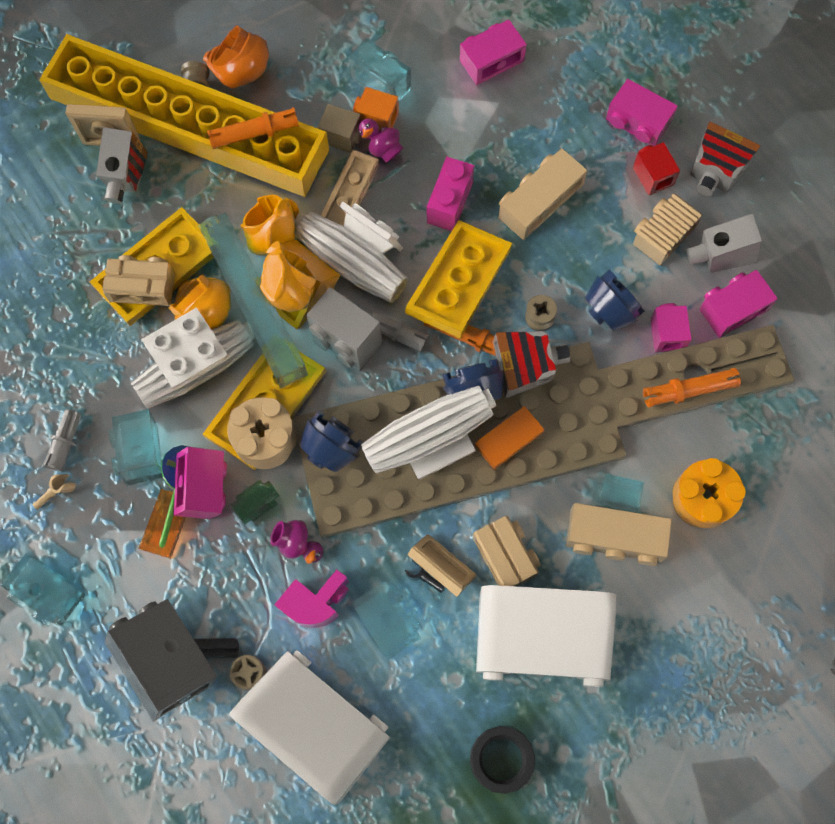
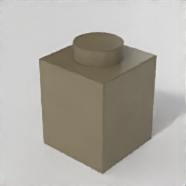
(341, 127)

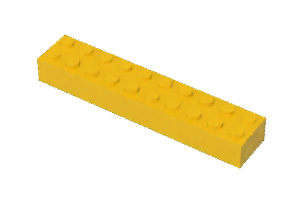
(182, 112)

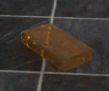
(155, 526)

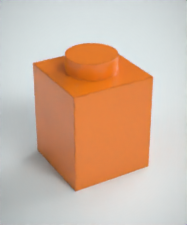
(377, 106)

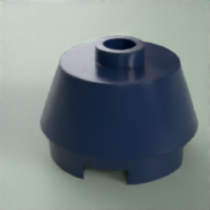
(612, 302)
(476, 375)
(329, 443)

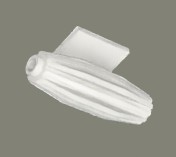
(355, 249)
(189, 355)
(432, 434)

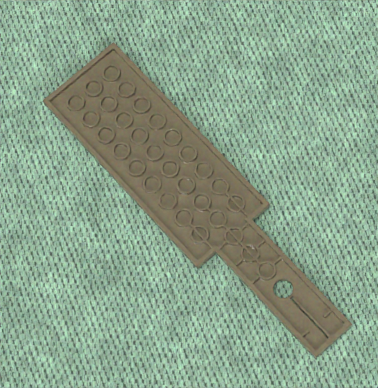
(578, 416)

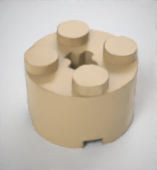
(259, 415)

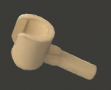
(56, 486)

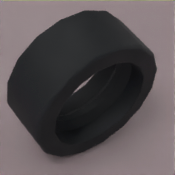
(527, 753)

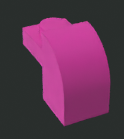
(312, 609)

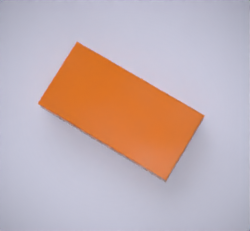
(509, 437)

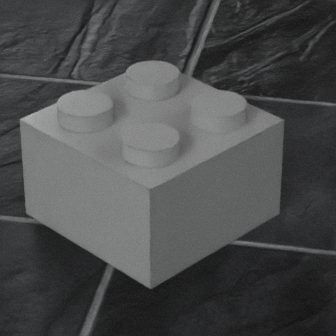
(344, 329)

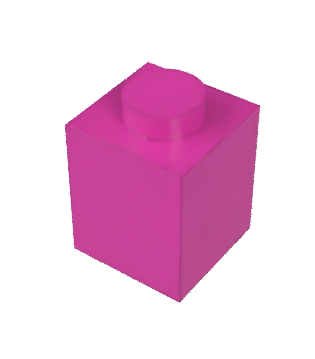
(670, 327)

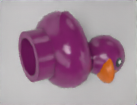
(383, 143)
(292, 541)

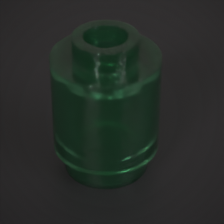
(255, 501)

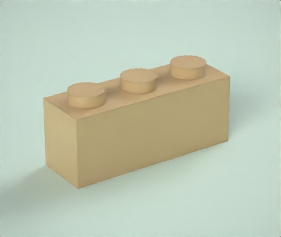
(541, 193)
(618, 534)

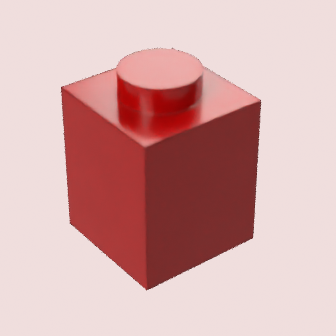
(656, 168)

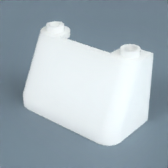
(546, 633)
(310, 727)

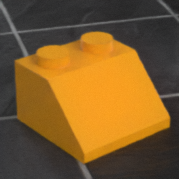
(325, 277)

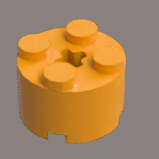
(724, 486)

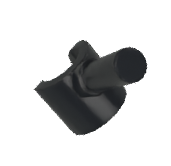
(425, 577)

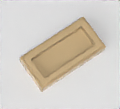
(442, 565)

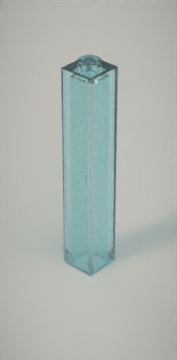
(257, 310)

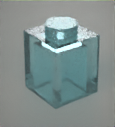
(618, 493)

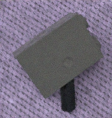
(163, 658)

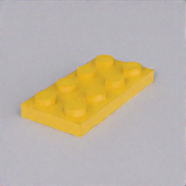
(174, 240)
(458, 279)
(262, 383)

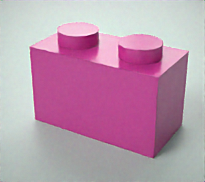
(492, 51)
(641, 112)
(450, 193)
(737, 303)
(199, 483)

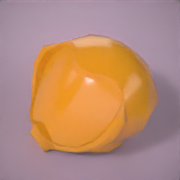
(269, 222)
(287, 279)
(209, 296)

